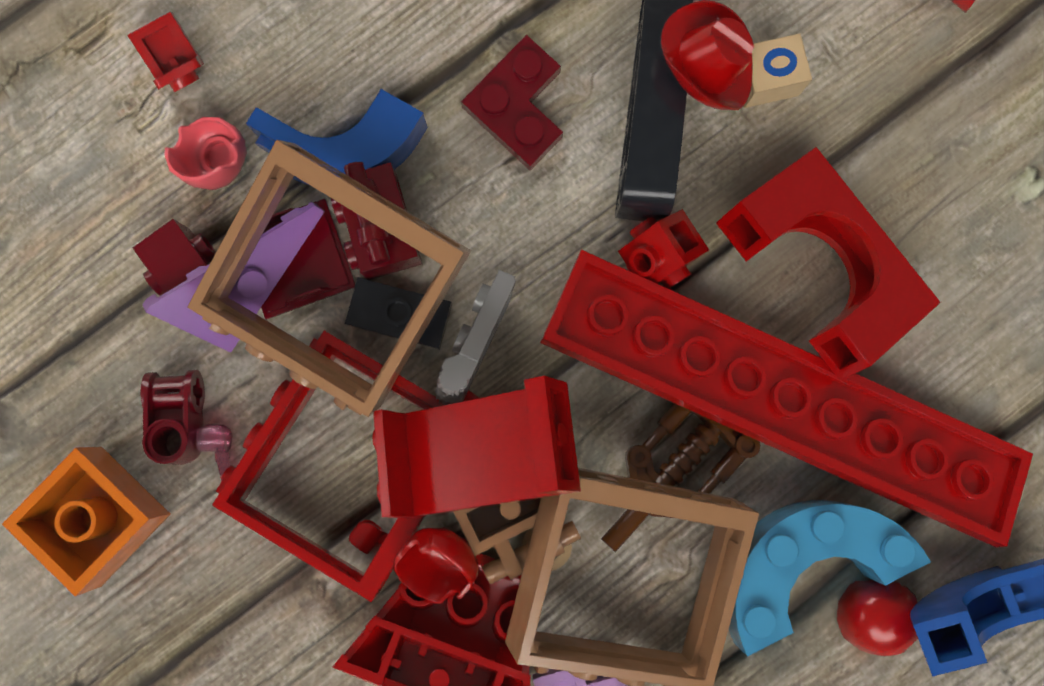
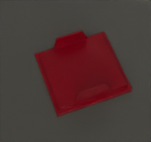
(316, 270)

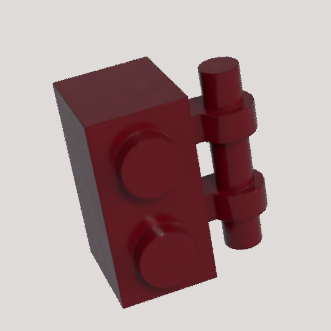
(371, 247)

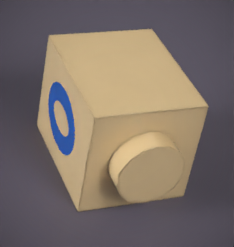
(778, 70)

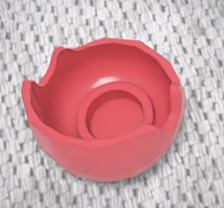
(207, 153)

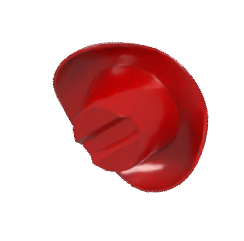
(710, 54)

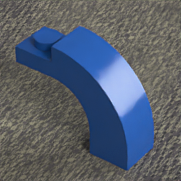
(382, 136)
(972, 609)

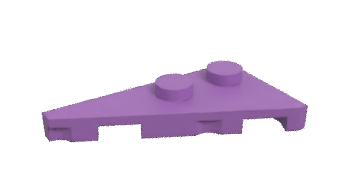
(259, 277)

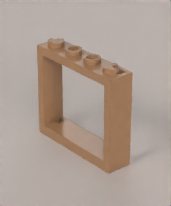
(270, 342)
(633, 664)

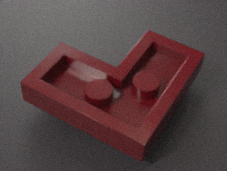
(505, 104)

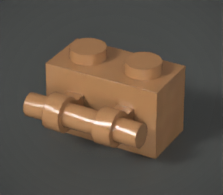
(495, 524)

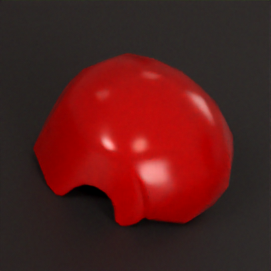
(436, 564)
(877, 617)

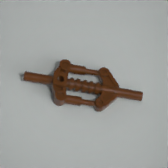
(640, 463)

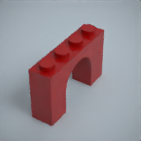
(884, 288)

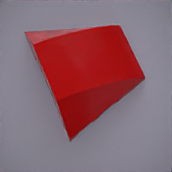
(440, 643)

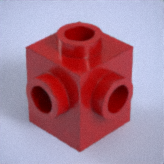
(663, 249)

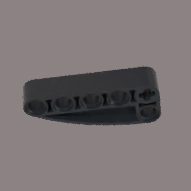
(652, 123)

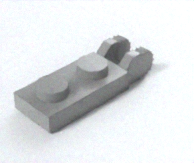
(473, 342)

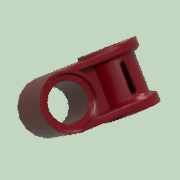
(172, 412)

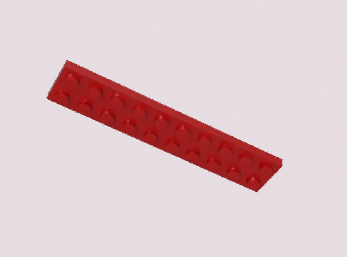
(788, 399)

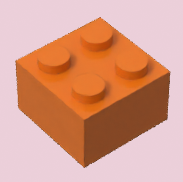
(86, 519)

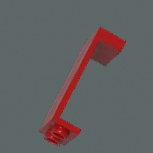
(477, 452)

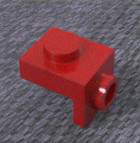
(167, 52)

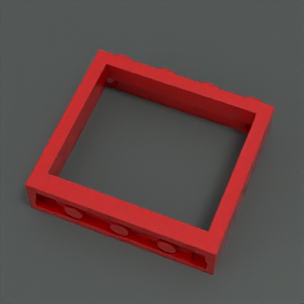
(264, 442)

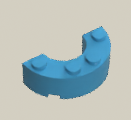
(795, 539)

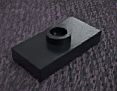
(389, 309)

